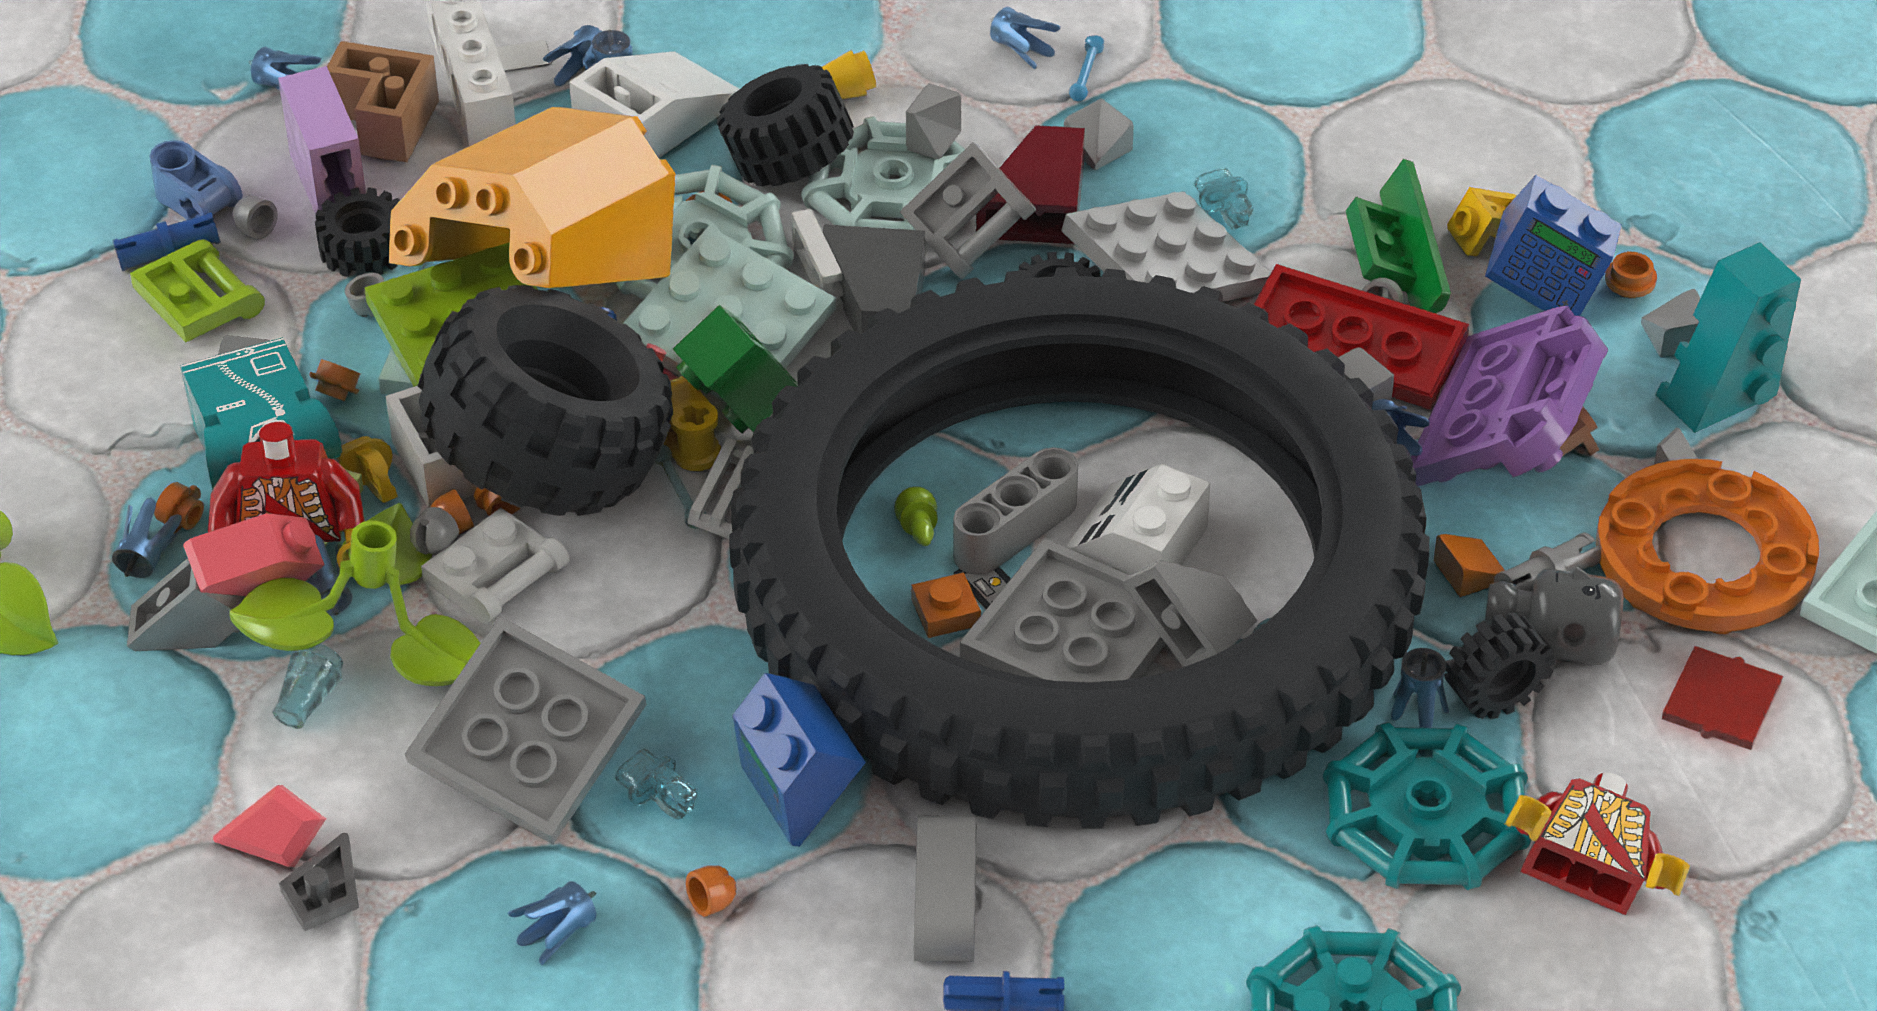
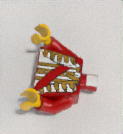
(288, 480)
(1595, 843)

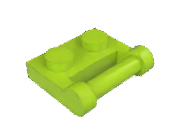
(186, 299)

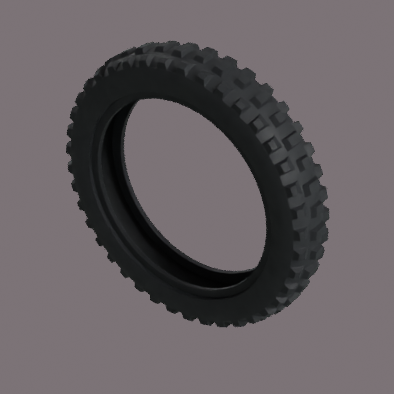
(1071, 743)

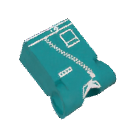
(245, 390)

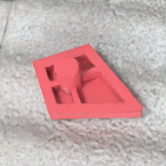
(273, 828)

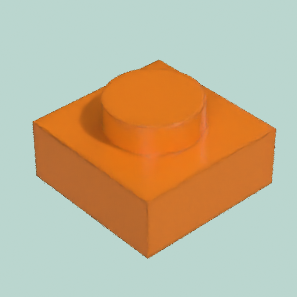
(945, 605)

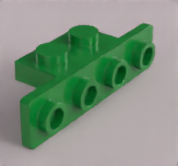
(1399, 240)

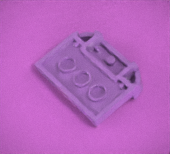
(1512, 397)

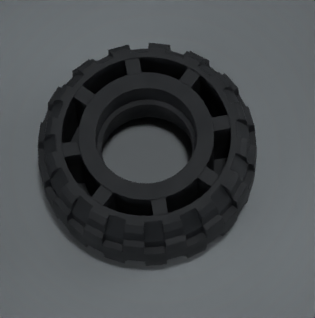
(545, 400)

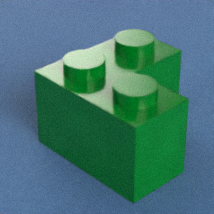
(732, 362)

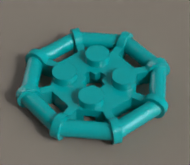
(1421, 829)
(1353, 981)

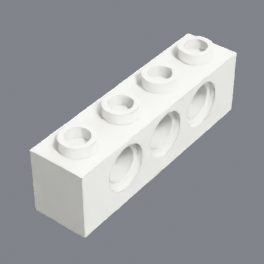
(471, 67)

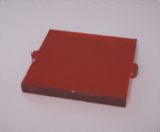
(1722, 697)

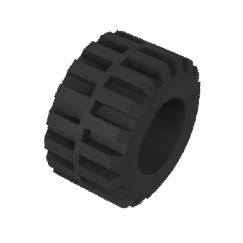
(785, 125)

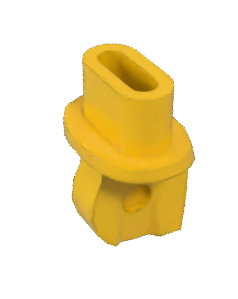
(373, 460)

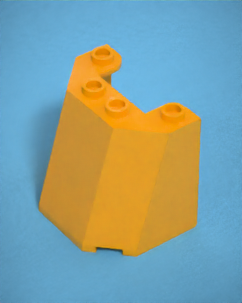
(563, 187)

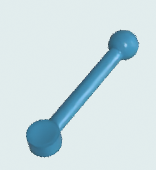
(1093, 45)

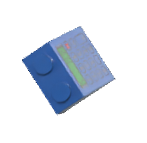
(1552, 247)
(794, 752)

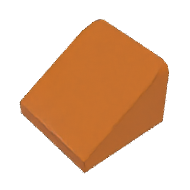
(1465, 563)

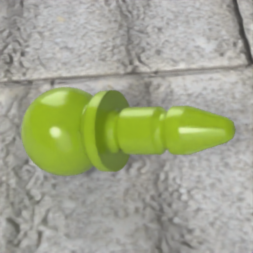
(917, 513)

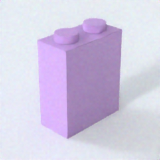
(320, 136)

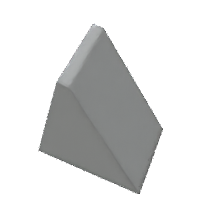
(1674, 448)

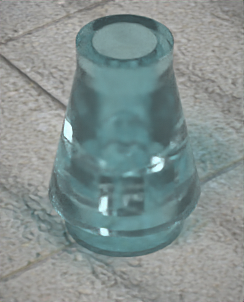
(307, 683)

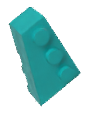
(1738, 340)

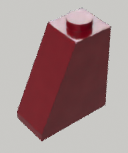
(1050, 175)

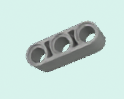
(1015, 510)
(945, 888)

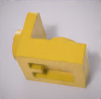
(1478, 218)

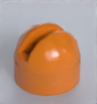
(453, 504)
(710, 889)

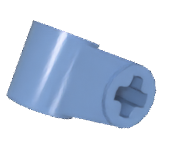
(191, 181)

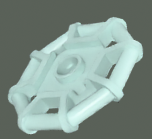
(867, 180)
(711, 210)

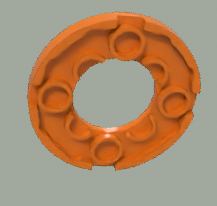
(1686, 486)

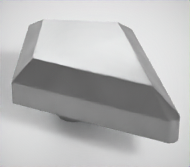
(323, 885)

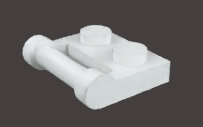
(486, 555)

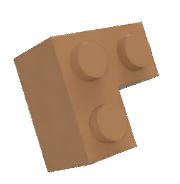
(387, 96)

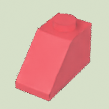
(253, 553)

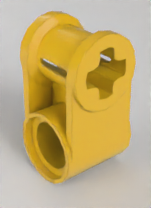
(692, 428)

